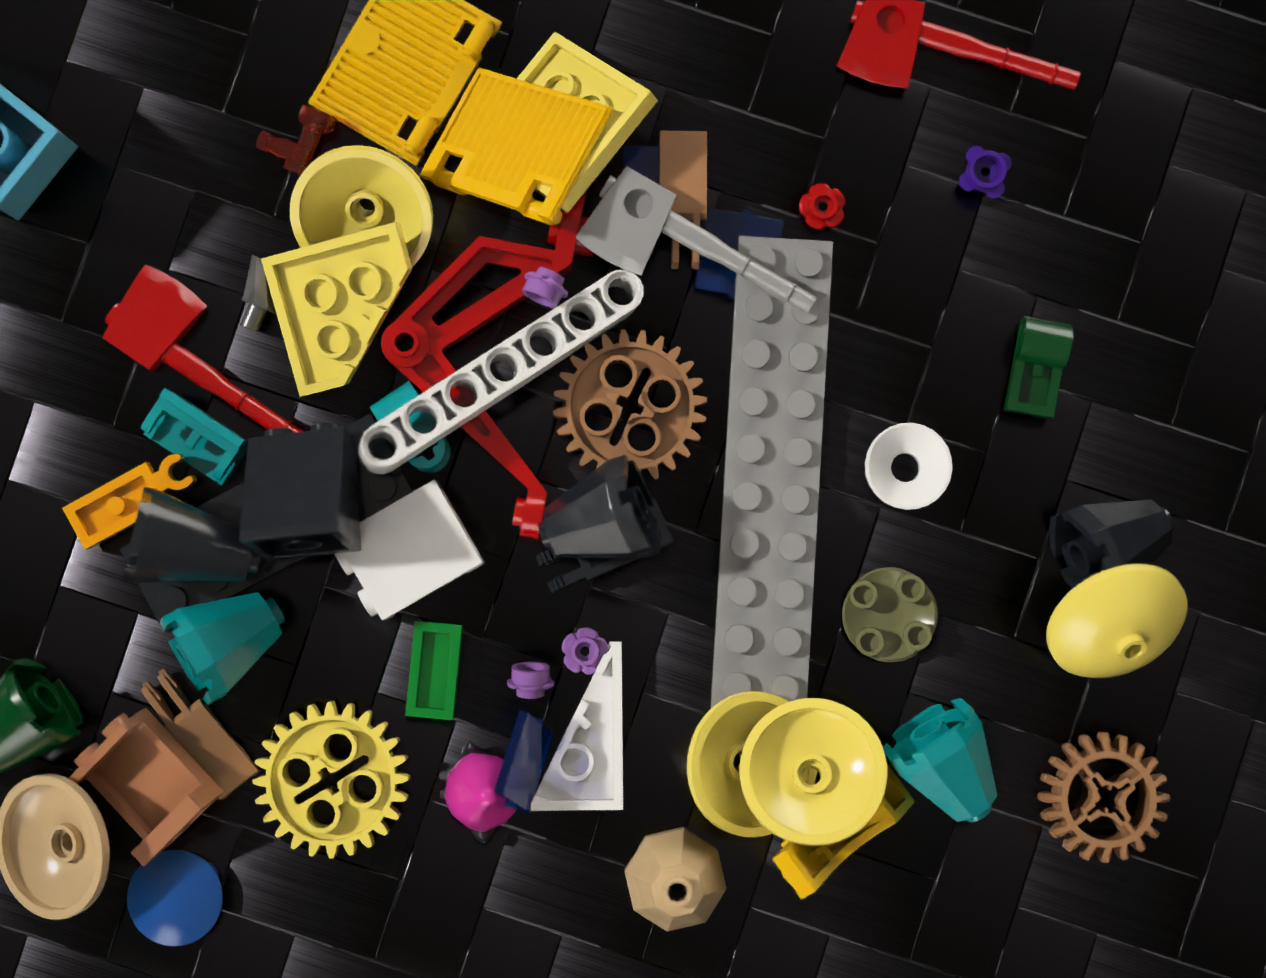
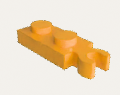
(116, 503)

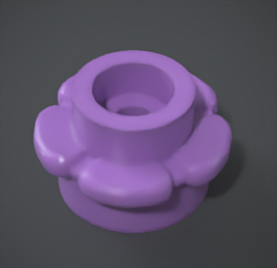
(544, 287)
(584, 638)
(530, 679)

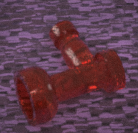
(299, 154)

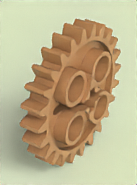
(590, 389)

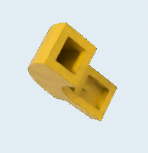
(810, 866)

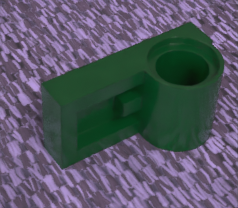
(1037, 367)

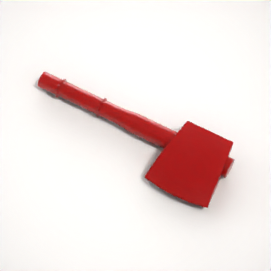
(888, 35)
(153, 323)

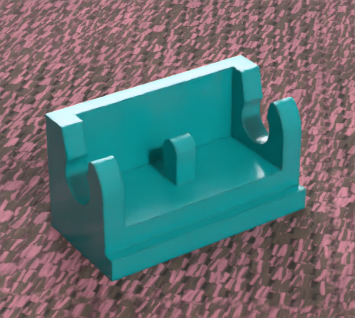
(196, 435)

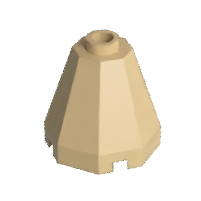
(669, 859)

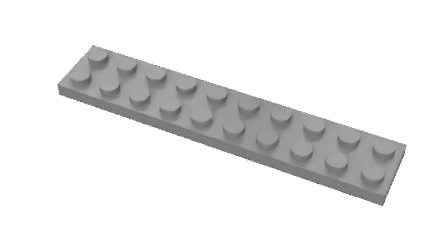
(772, 475)

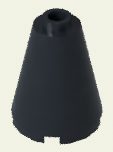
(184, 544)

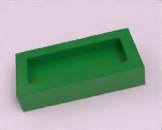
(434, 670)

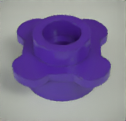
(996, 164)

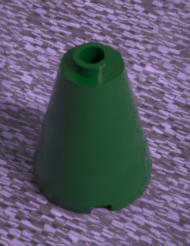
(33, 714)

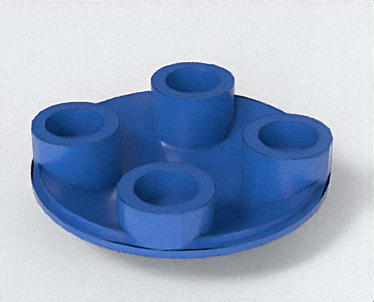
(175, 898)

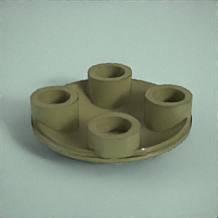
(889, 614)

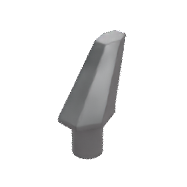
(257, 295)

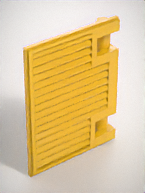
(402, 66)
(513, 140)

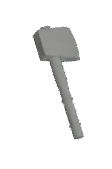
(635, 214)

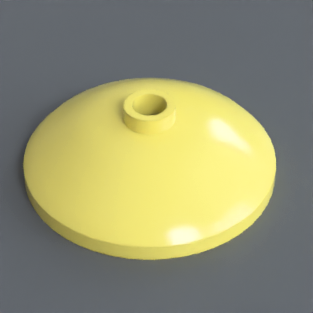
(330, 192)
(1117, 621)
(818, 737)
(711, 757)

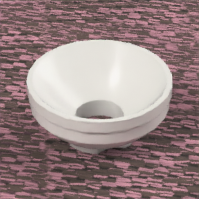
(932, 459)

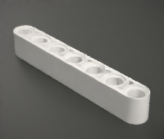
(515, 352)

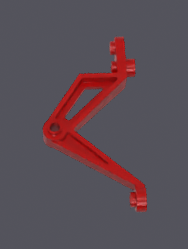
(428, 366)

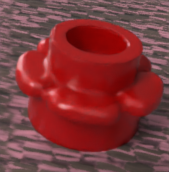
(821, 219)

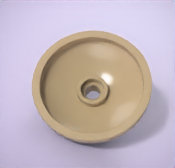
(53, 846)

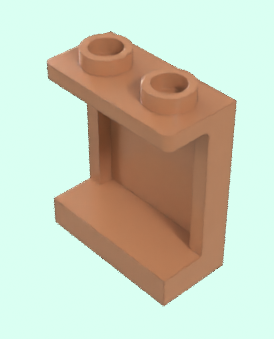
(147, 780)

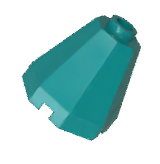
(222, 639)
(946, 760)

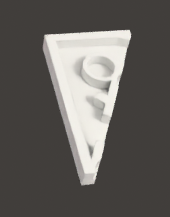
(590, 757)

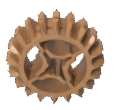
(1122, 785)

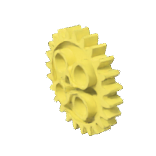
(353, 815)

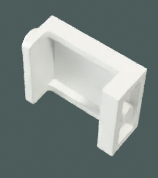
(410, 551)

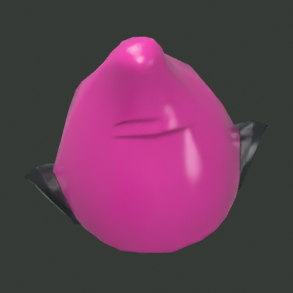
(472, 794)

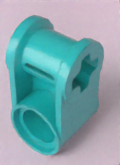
(419, 422)

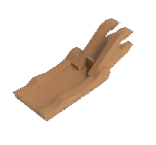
(685, 174)
(202, 736)

